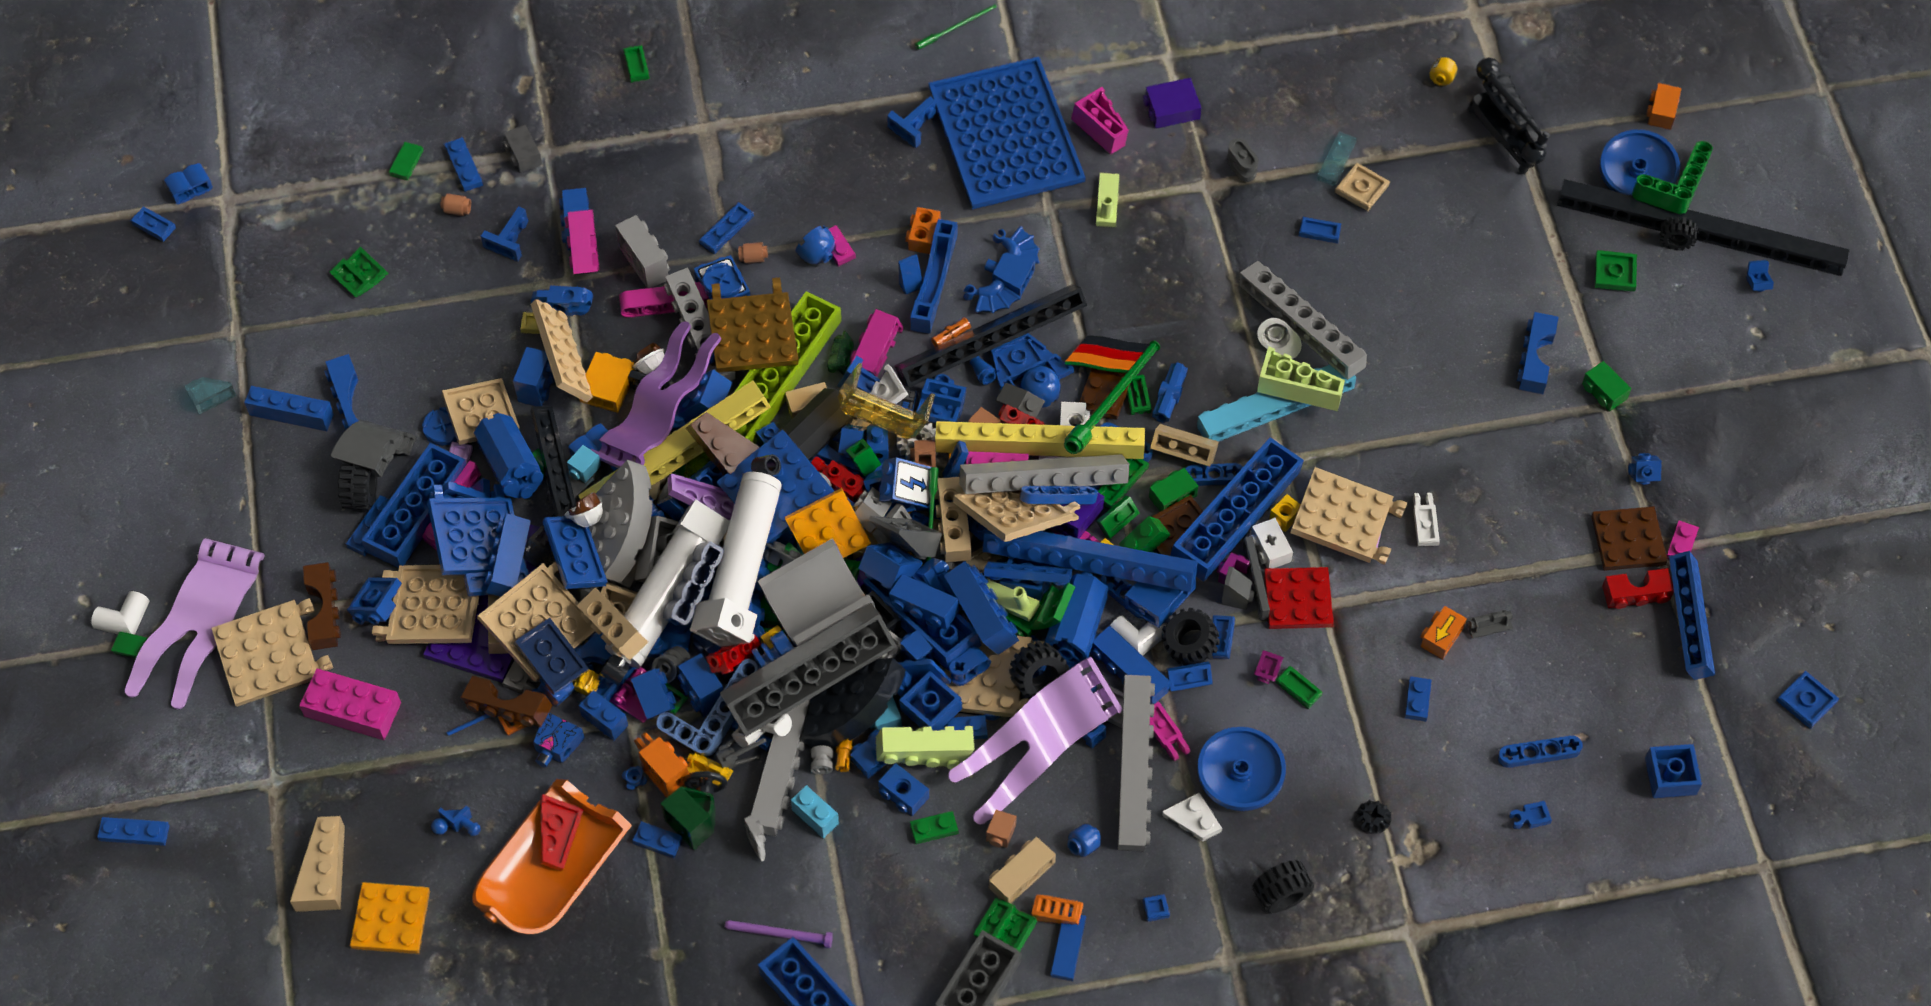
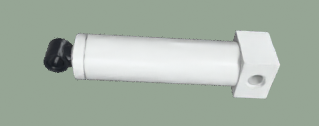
(646, 611)
(726, 614)

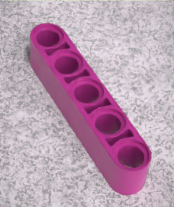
(651, 301)

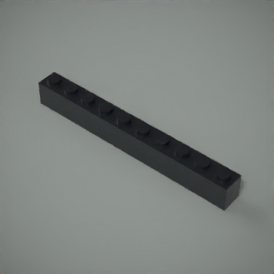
(990, 335)

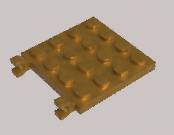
(752, 330)

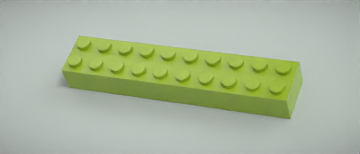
(813, 325)

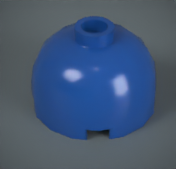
(817, 246)
(1042, 383)

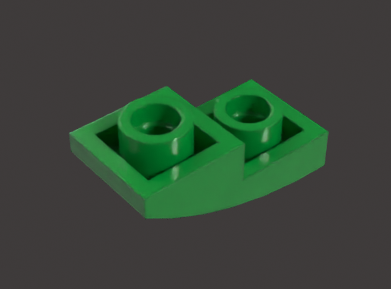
(128, 644)

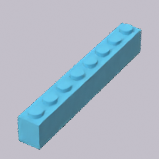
(1253, 411)

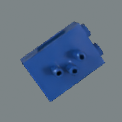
(1155, 602)

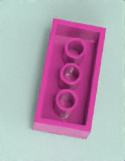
(350, 704)

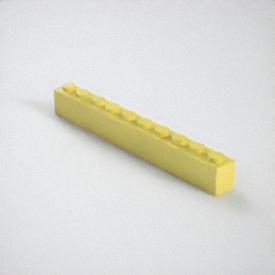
(1037, 439)
(680, 445)

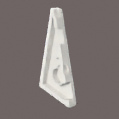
(888, 388)

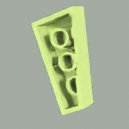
(1299, 382)
(924, 746)

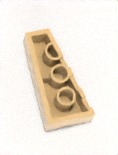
(321, 870)

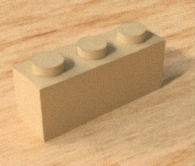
(1184, 445)
(1021, 870)

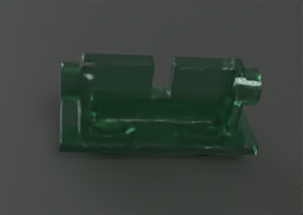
(842, 346)

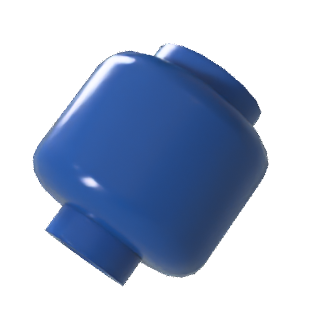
(1084, 840)

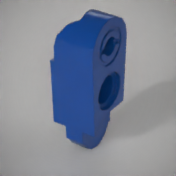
(566, 299)

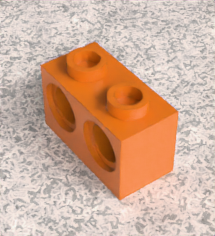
(922, 230)

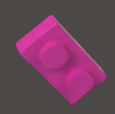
(842, 252)
(1682, 539)

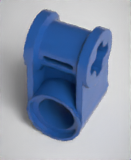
(968, 664)

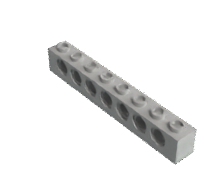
(1303, 319)

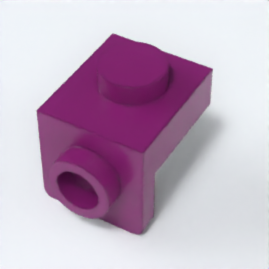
(1236, 561)
(1268, 667)

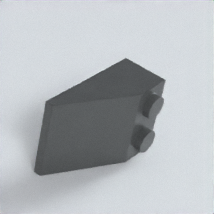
(909, 535)

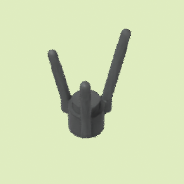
(728, 757)

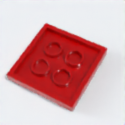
(1299, 598)

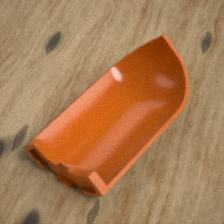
(531, 895)

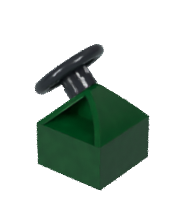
(692, 809)

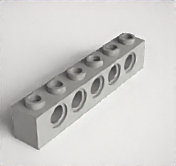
(680, 282)

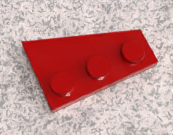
(558, 830)

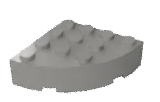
(623, 519)

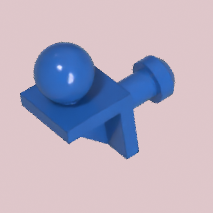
(456, 820)

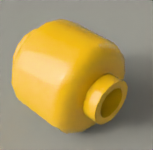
(1443, 71)

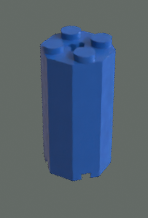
(508, 456)
(1080, 622)

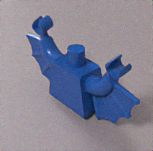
(1009, 274)

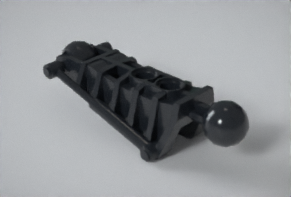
(1507, 117)

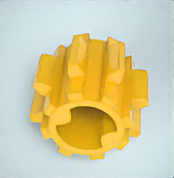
(587, 682)

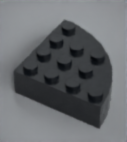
(852, 704)

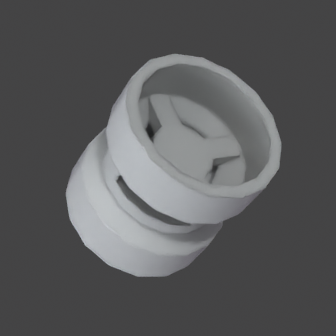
(821, 760)

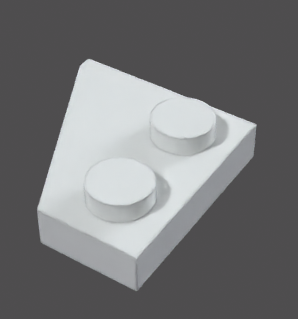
(1195, 817)

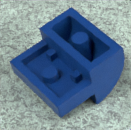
(947, 401)

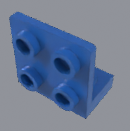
(916, 671)

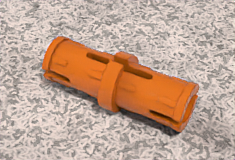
(951, 332)

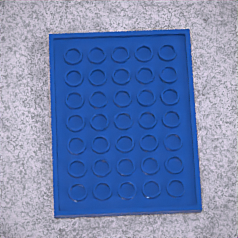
(1006, 132)

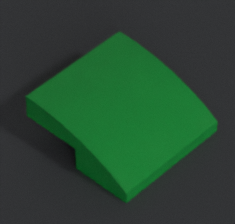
(359, 272)
(1052, 607)
(1007, 924)

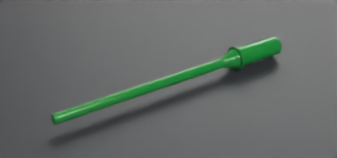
(933, 37)
(933, 480)

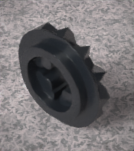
(1379, 824)

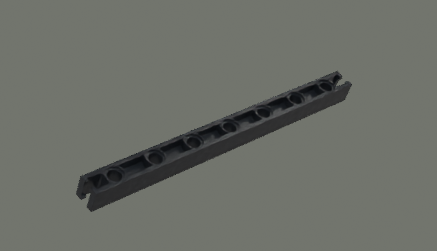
(1710, 229)

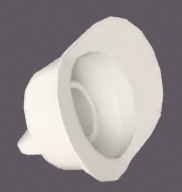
(1280, 336)

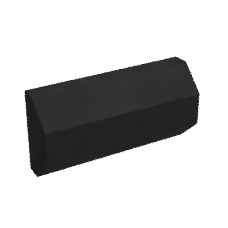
(817, 423)

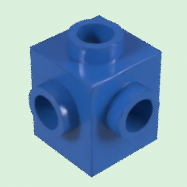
(1645, 468)

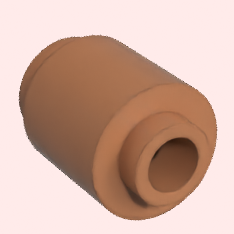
(456, 204)
(752, 252)

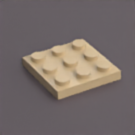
(473, 403)

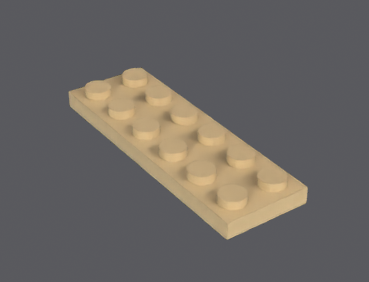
(561, 350)

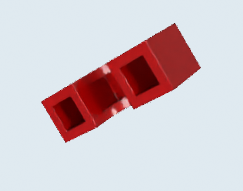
(1621, 593)

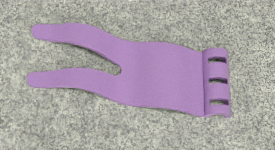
(204, 601)
(1049, 725)

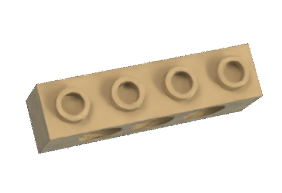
(959, 548)
(612, 624)

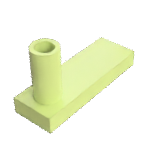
(1107, 200)
(1015, 600)

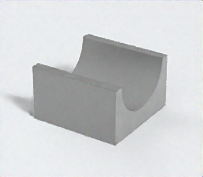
(813, 593)

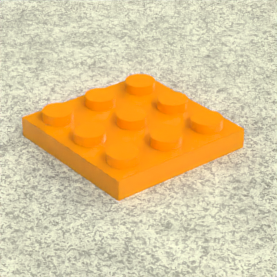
(828, 519)
(390, 918)

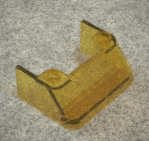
(882, 412)

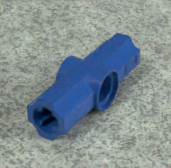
(1170, 392)

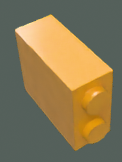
(608, 381)

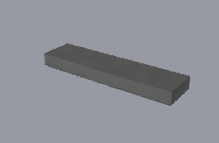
(1256, 578)

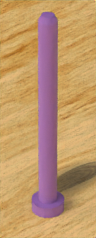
(780, 932)

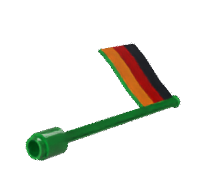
(1112, 356)

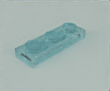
(1337, 159)

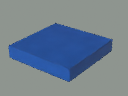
(1807, 699)

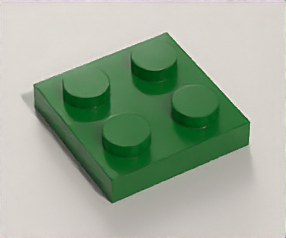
(1615, 270)

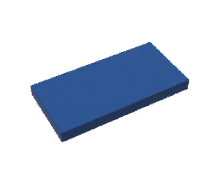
(574, 553)

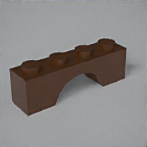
(322, 629)
(528, 708)

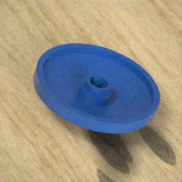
(1637, 154)
(1241, 768)

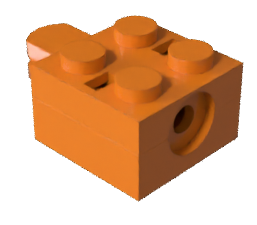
(661, 763)

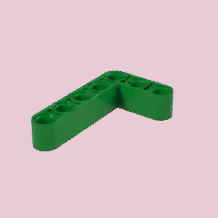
(1672, 196)

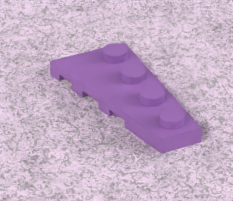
(709, 495)

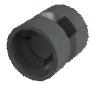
(670, 660)

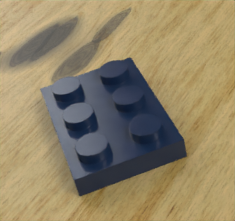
(551, 656)

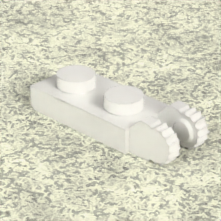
(1425, 521)

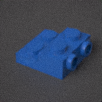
(374, 600)

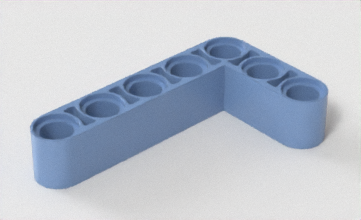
(716, 715)

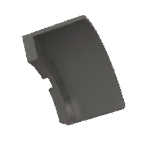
(372, 445)

